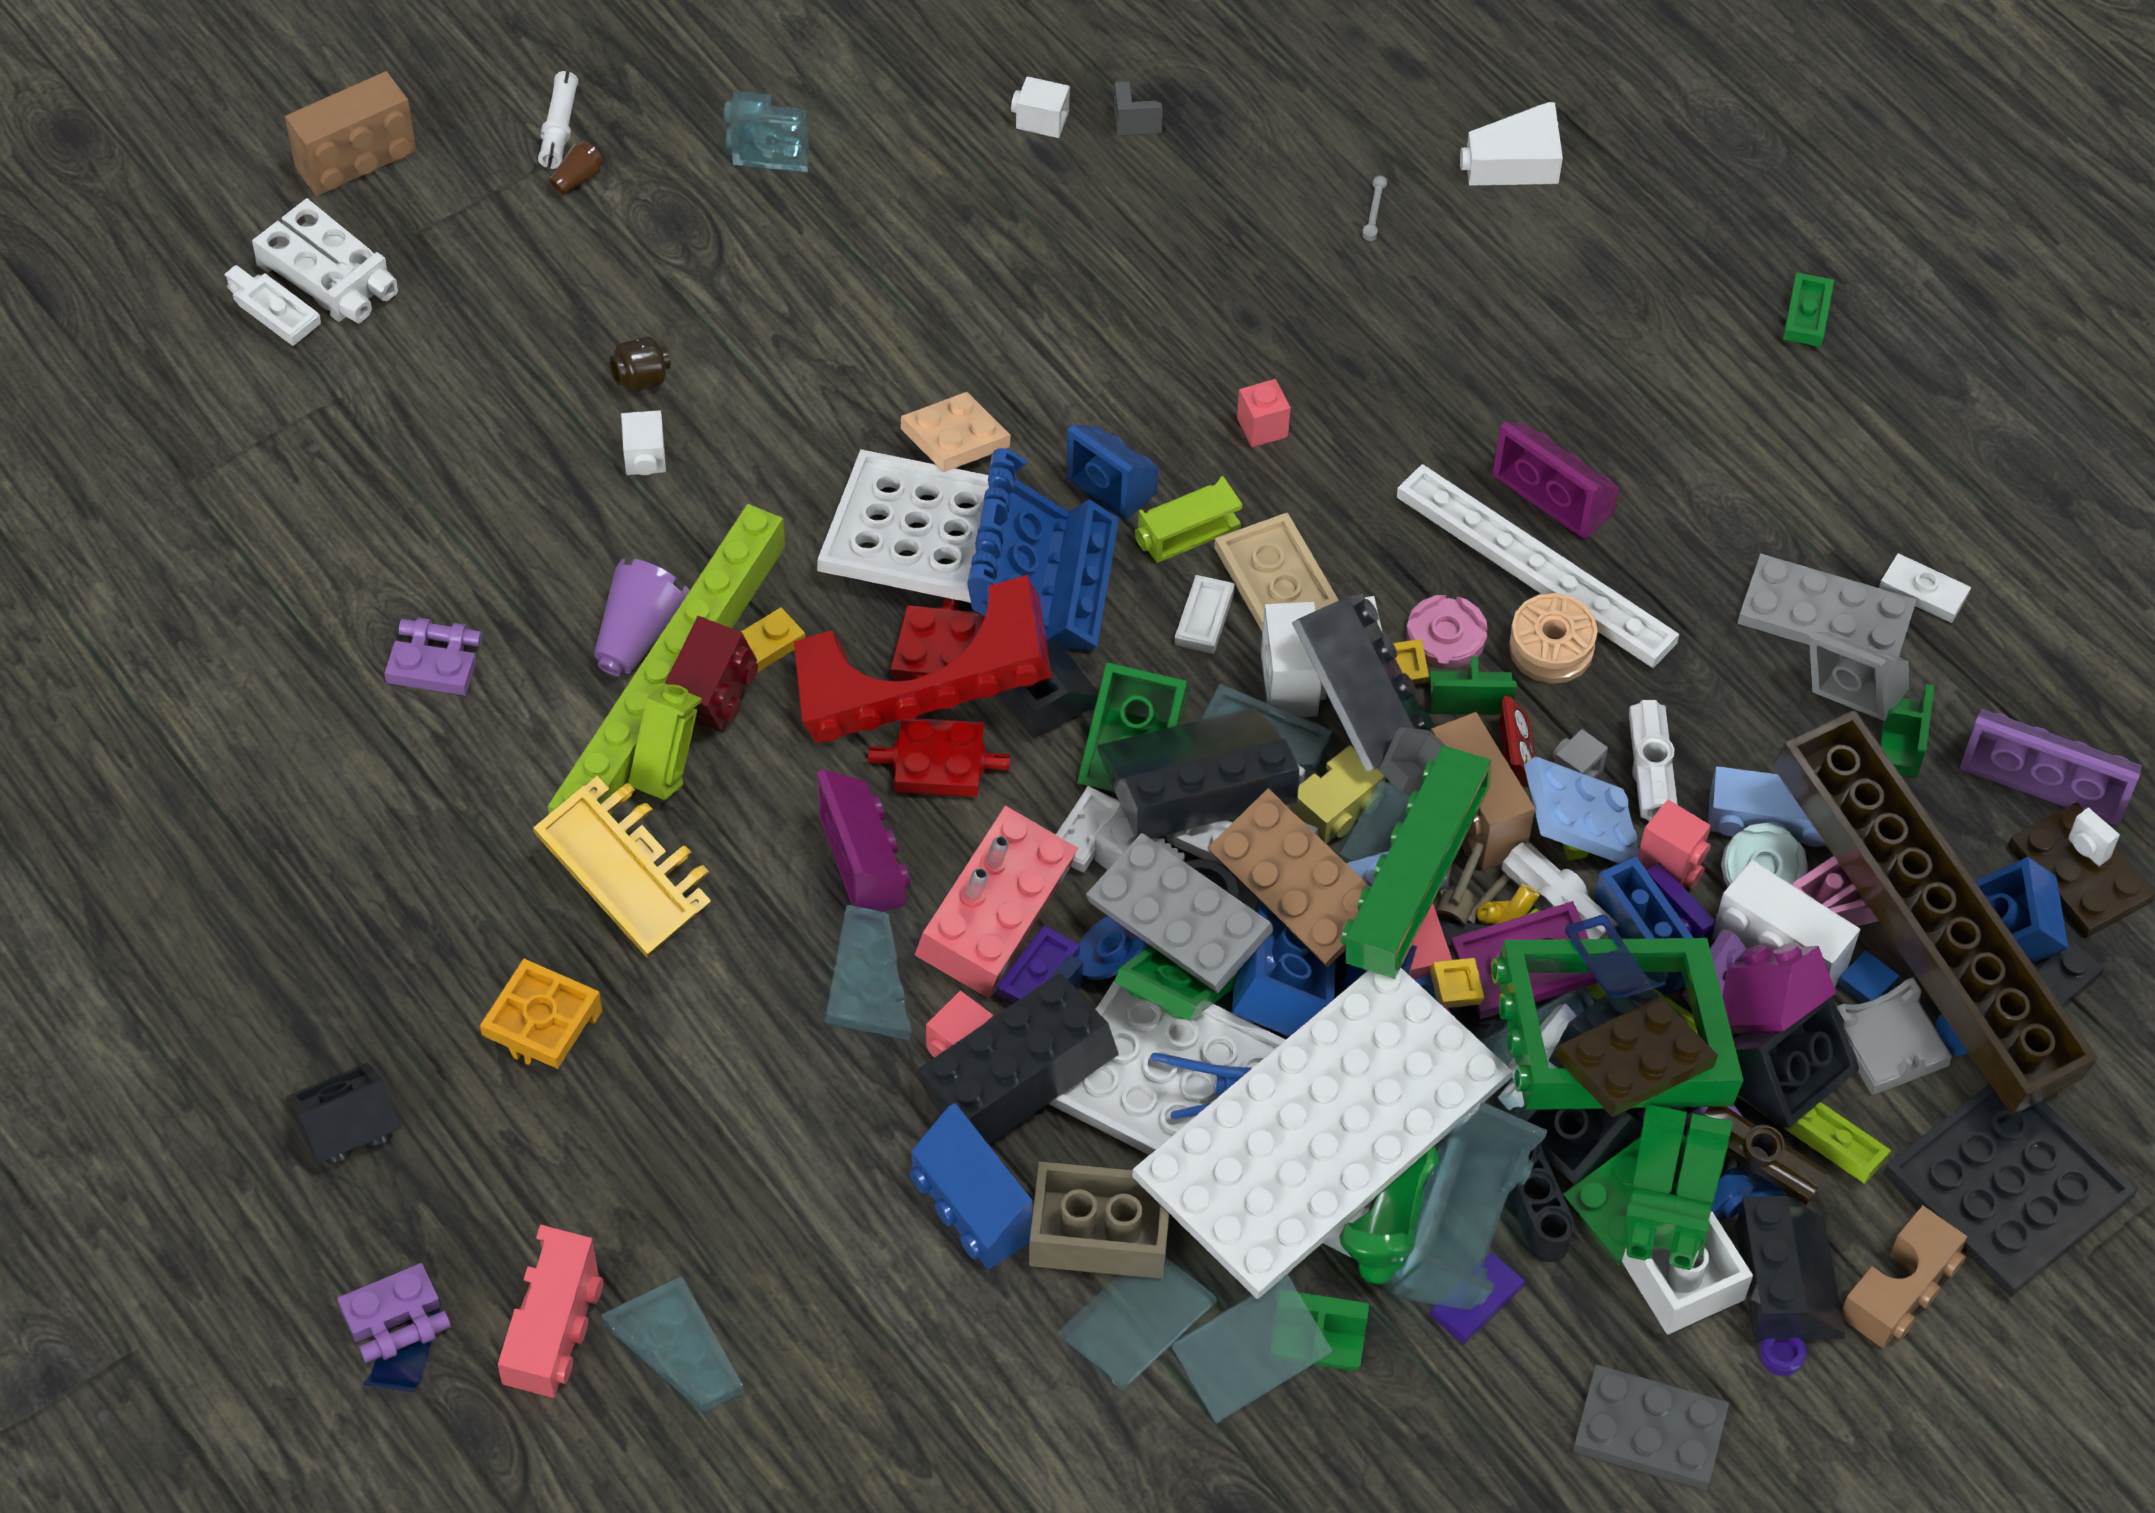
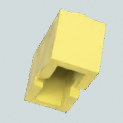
(1338, 796)

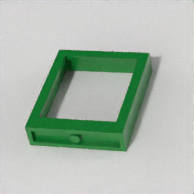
(1557, 1087)

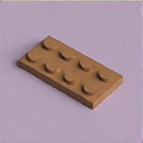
(1292, 874)

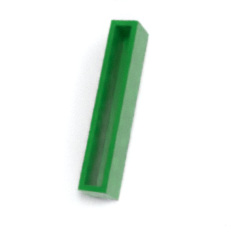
(1416, 862)

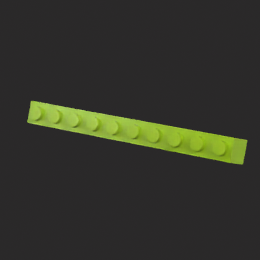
(717, 595)

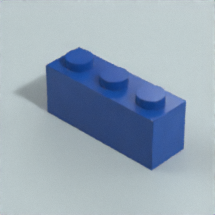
(1641, 911)

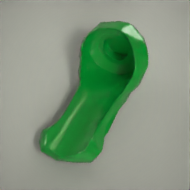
(1387, 1232)

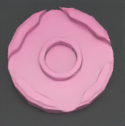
(1449, 630)

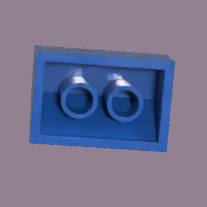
(972, 1189)

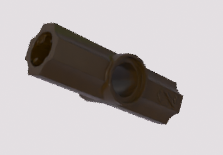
(1782, 1167)

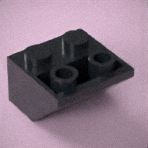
(1055, 698)

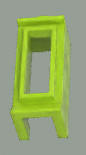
(1188, 521)
(664, 741)

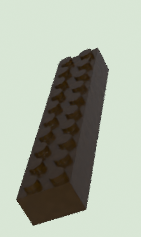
(1934, 912)

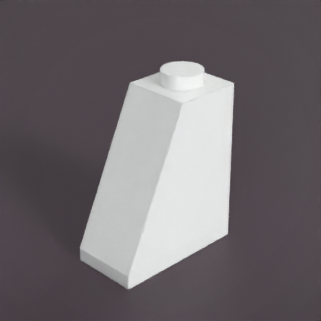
(1515, 150)

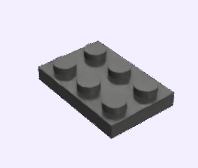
(1651, 1427)

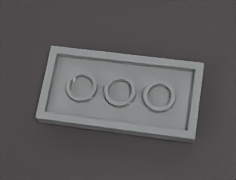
(1802, 600)
(1179, 912)

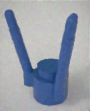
(1224, 1078)

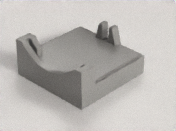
(1893, 1038)

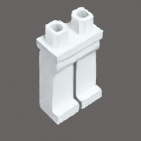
(325, 262)

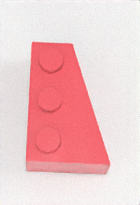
(551, 1314)

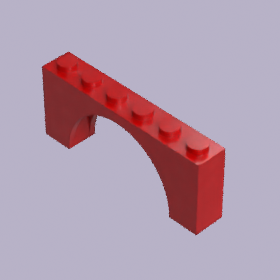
(1002, 656)

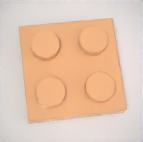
(955, 431)

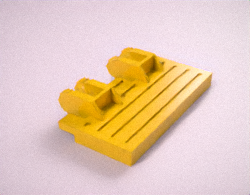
(621, 867)

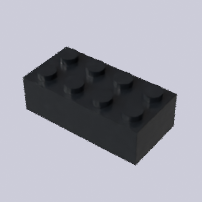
(1021, 1058)

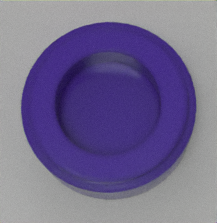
(1783, 1357)

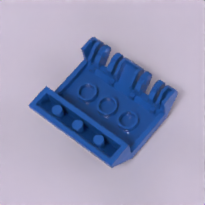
(1058, 549)

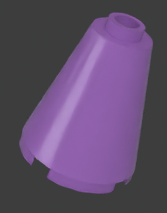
(635, 614)

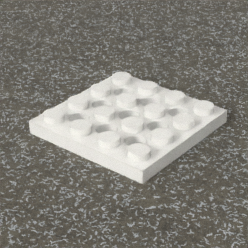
(882, 563)

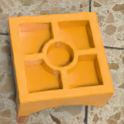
(541, 1014)

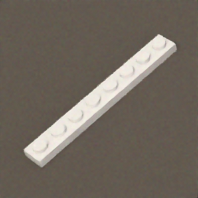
(1536, 563)

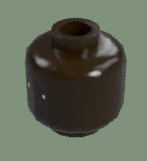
(639, 364)

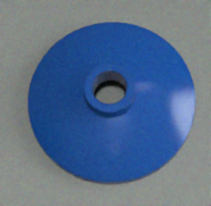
(1107, 948)

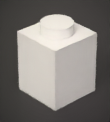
(1041, 106)
(643, 442)

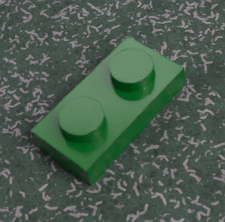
(1808, 309)

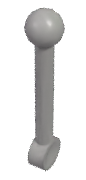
(1370, 231)

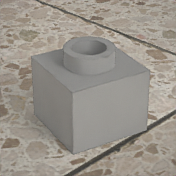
(1581, 754)

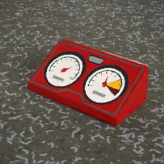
(1516, 738)

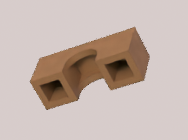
(1885, 1305)

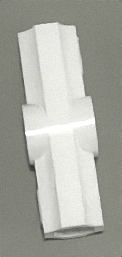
(1652, 742)
(1554, 886)

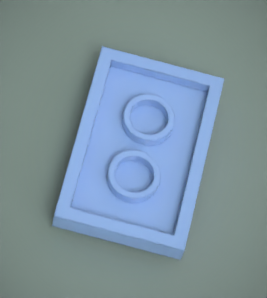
(1581, 811)

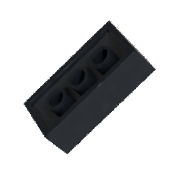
(1361, 675)

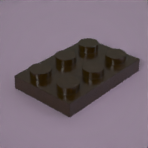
(2088, 892)
(1636, 1056)

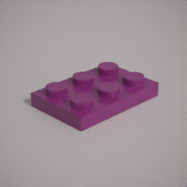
(1541, 925)

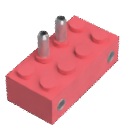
(996, 901)

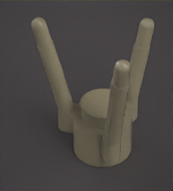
(1457, 902)

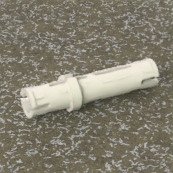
(556, 129)

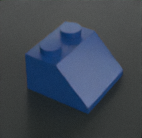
(1109, 470)
(2029, 906)

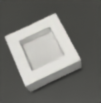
(2093, 837)

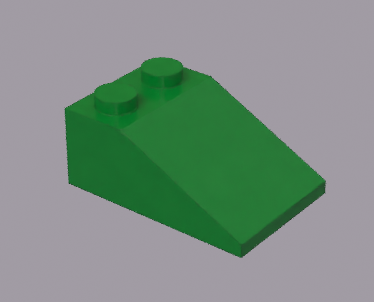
(1128, 706)

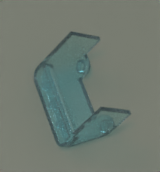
(1463, 1206)

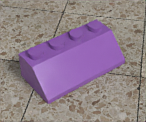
(2050, 766)

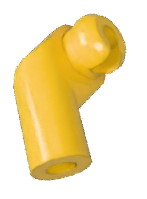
(1500, 911)

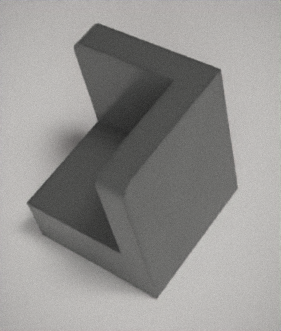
(1135, 117)
(1408, 757)

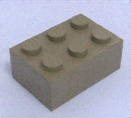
(1096, 1222)

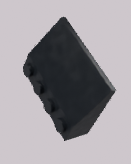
(1199, 771)

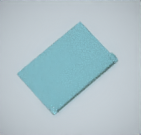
(1136, 1321)
(1251, 1349)

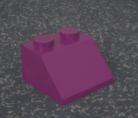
(1775, 987)

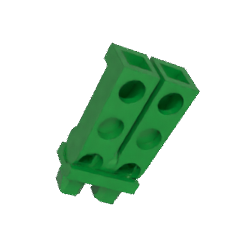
(1681, 1219)

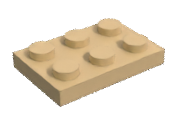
(1273, 566)

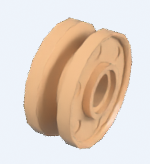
(1548, 658)

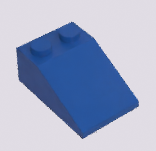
(1282, 981)

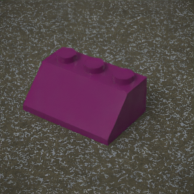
(1553, 479)
(861, 843)

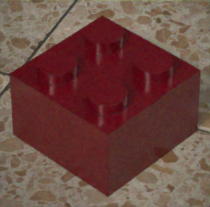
(716, 668)

